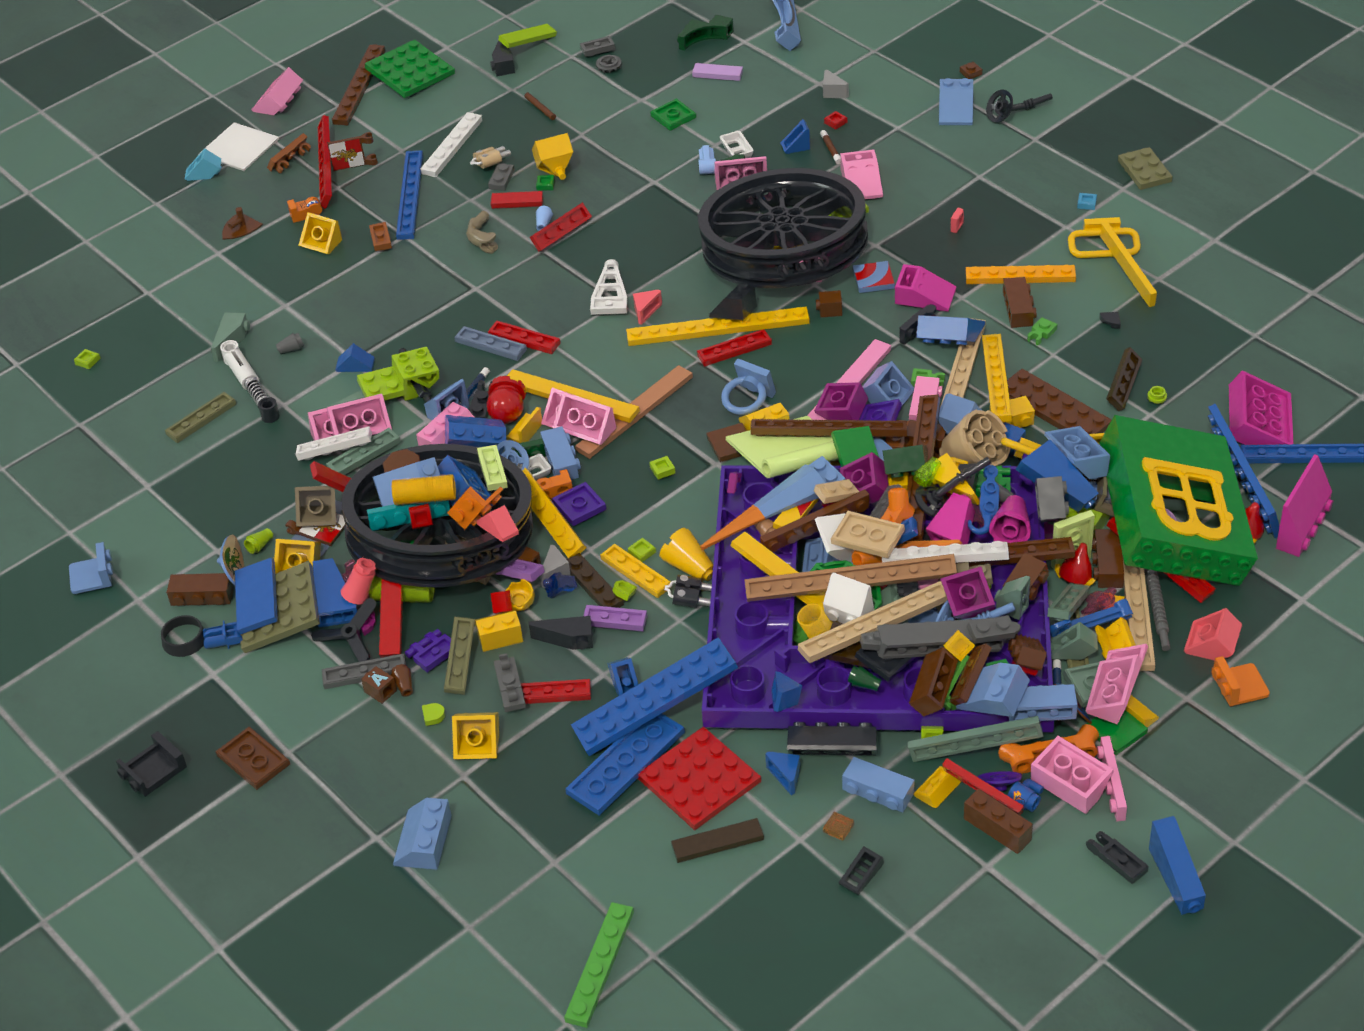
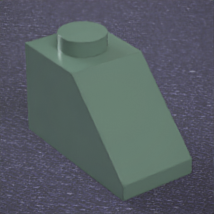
(1016, 592)
(1074, 643)

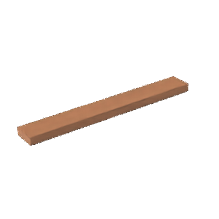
(646, 401)

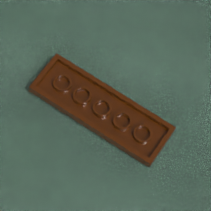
(1055, 405)

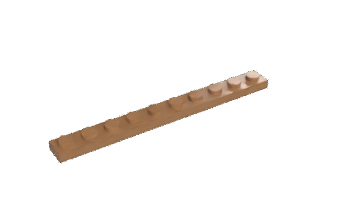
(870, 574)

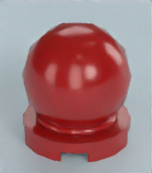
(506, 399)

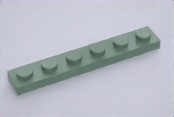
(975, 739)

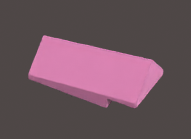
(579, 416)
(349, 417)
(1115, 682)

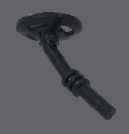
(1004, 108)
(938, 494)

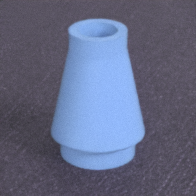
(543, 217)

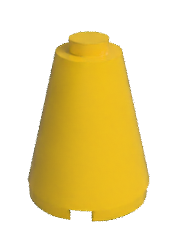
(686, 555)

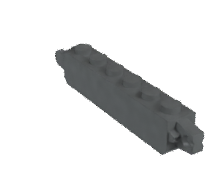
(920, 638)

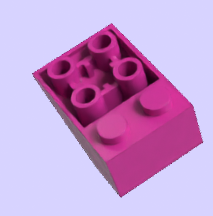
(921, 288)

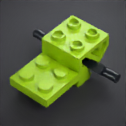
(409, 376)

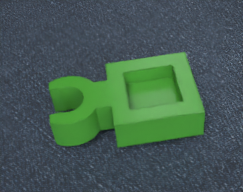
(1042, 329)
(927, 373)

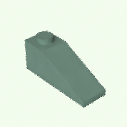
(232, 327)

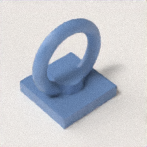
(754, 379)

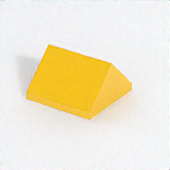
(320, 233)

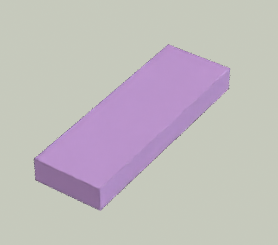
(714, 71)

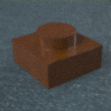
(971, 70)

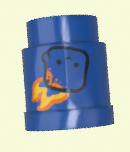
(1026, 794)

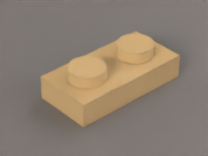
(835, 490)

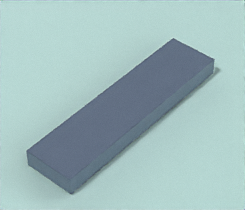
(490, 343)

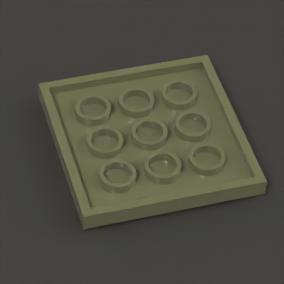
(295, 608)

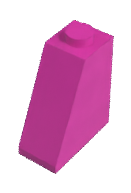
(952, 520)

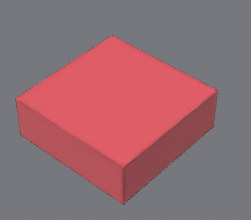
(957, 220)

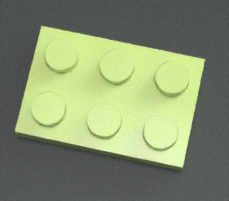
(1079, 528)

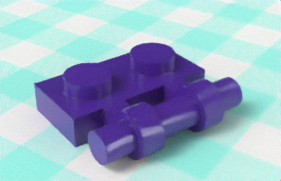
(432, 655)

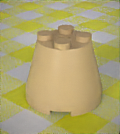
(977, 438)

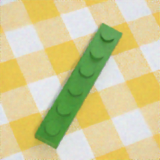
(599, 965)

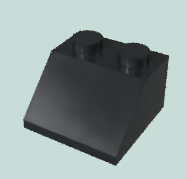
(737, 303)

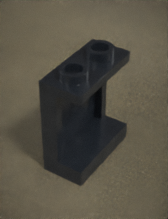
(152, 766)

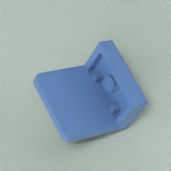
(92, 573)

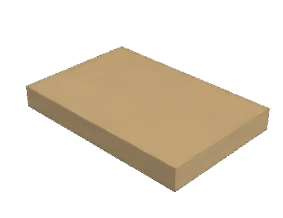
(867, 534)

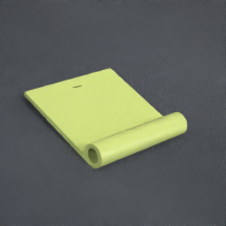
(783, 454)

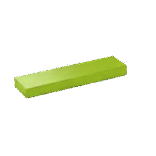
(527, 35)

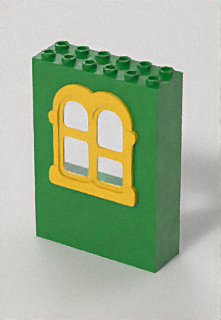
(1186, 465)

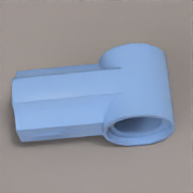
(706, 160)

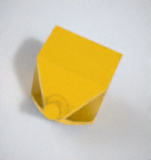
(553, 154)

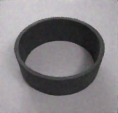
(185, 649)

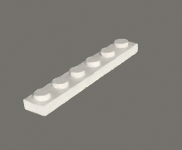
(451, 144)
(963, 553)

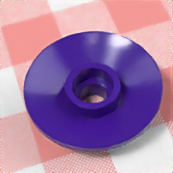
(1000, 779)

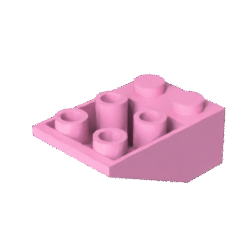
(863, 171)

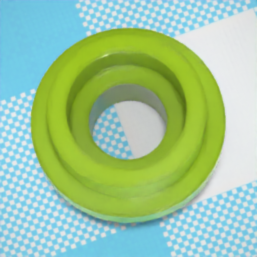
(1157, 395)

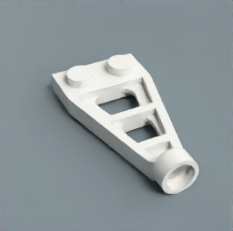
(609, 304)

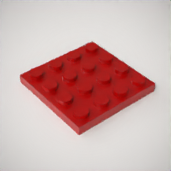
(699, 778)

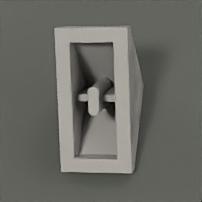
(834, 86)
(554, 563)

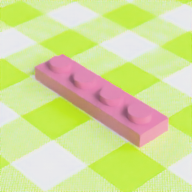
(1114, 787)

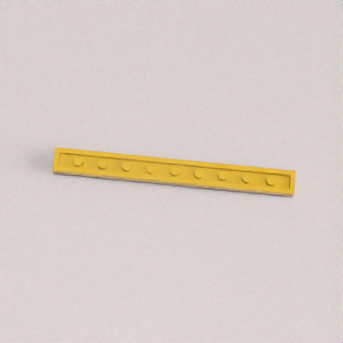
(717, 326)

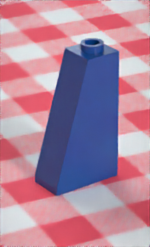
(1051, 462)
(331, 605)
(1176, 865)

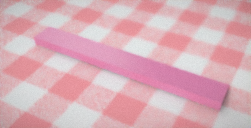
(861, 367)

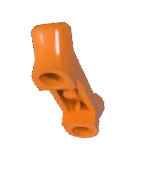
(897, 511)
(1023, 756)

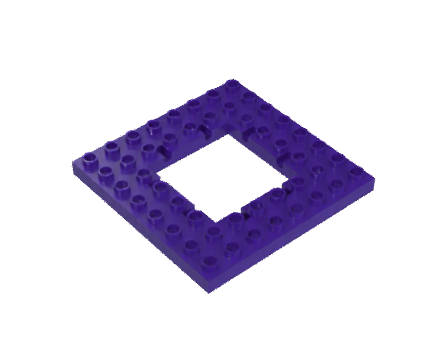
(762, 637)

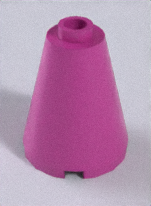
(1011, 521)

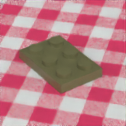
(1145, 168)

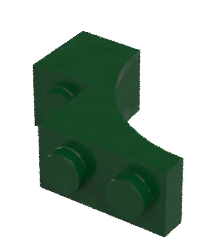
(695, 31)

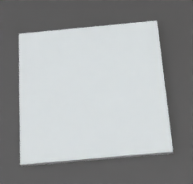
(241, 145)

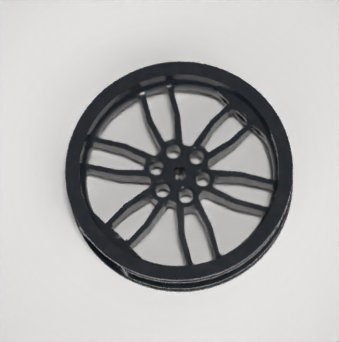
(815, 196)
(436, 564)

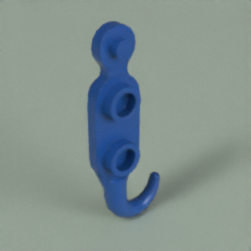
(988, 500)

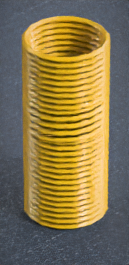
(423, 489)
(817, 626)

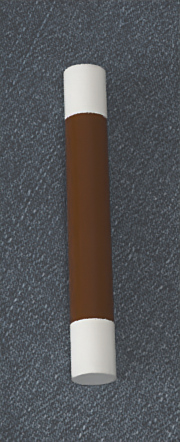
(830, 146)

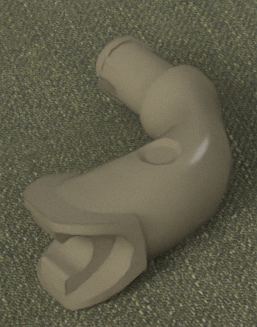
(481, 239)

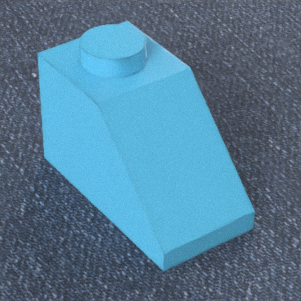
(204, 166)

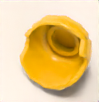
(521, 595)

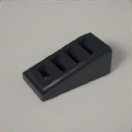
(864, 854)

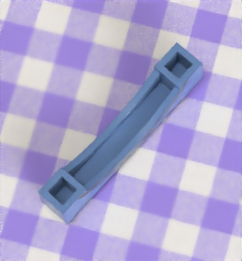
(788, 33)

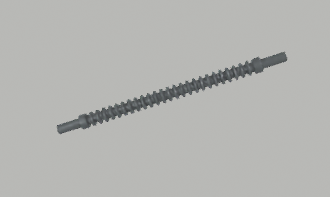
(1158, 608)

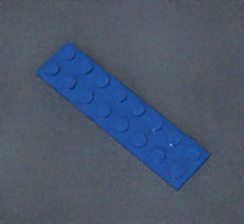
(1245, 473)
(654, 696)

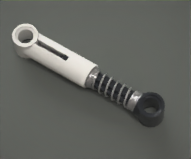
(249, 380)

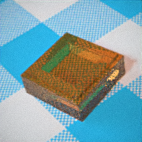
(838, 826)

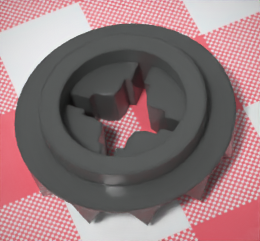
(604, 63)

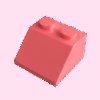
(1214, 635)

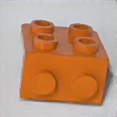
(471, 506)
(1239, 683)

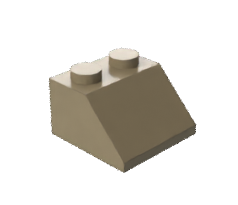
(315, 506)

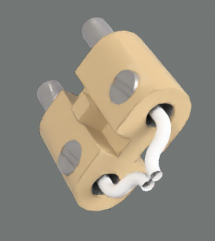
(489, 156)

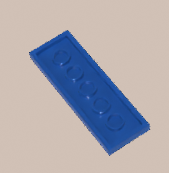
(622, 762)

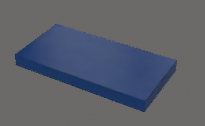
(256, 596)

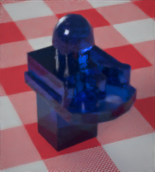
(557, 583)

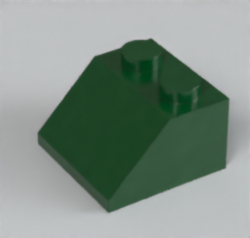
(904, 460)

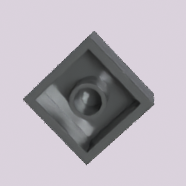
(1050, 499)

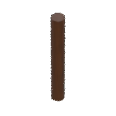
(540, 106)

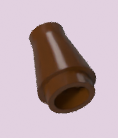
(403, 679)

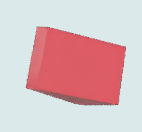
(646, 304)
(499, 524)

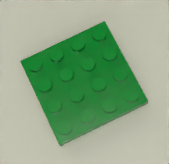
(409, 68)

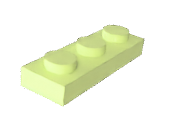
(492, 467)

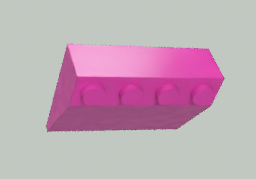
(1259, 411)
(1304, 509)

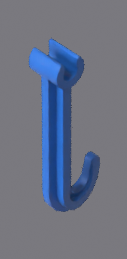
(1120, 609)

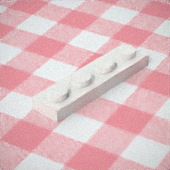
(333, 443)

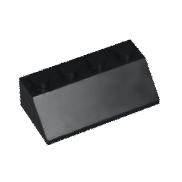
(831, 739)

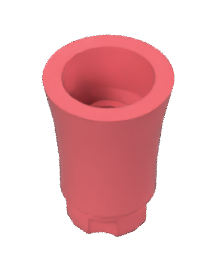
(359, 582)

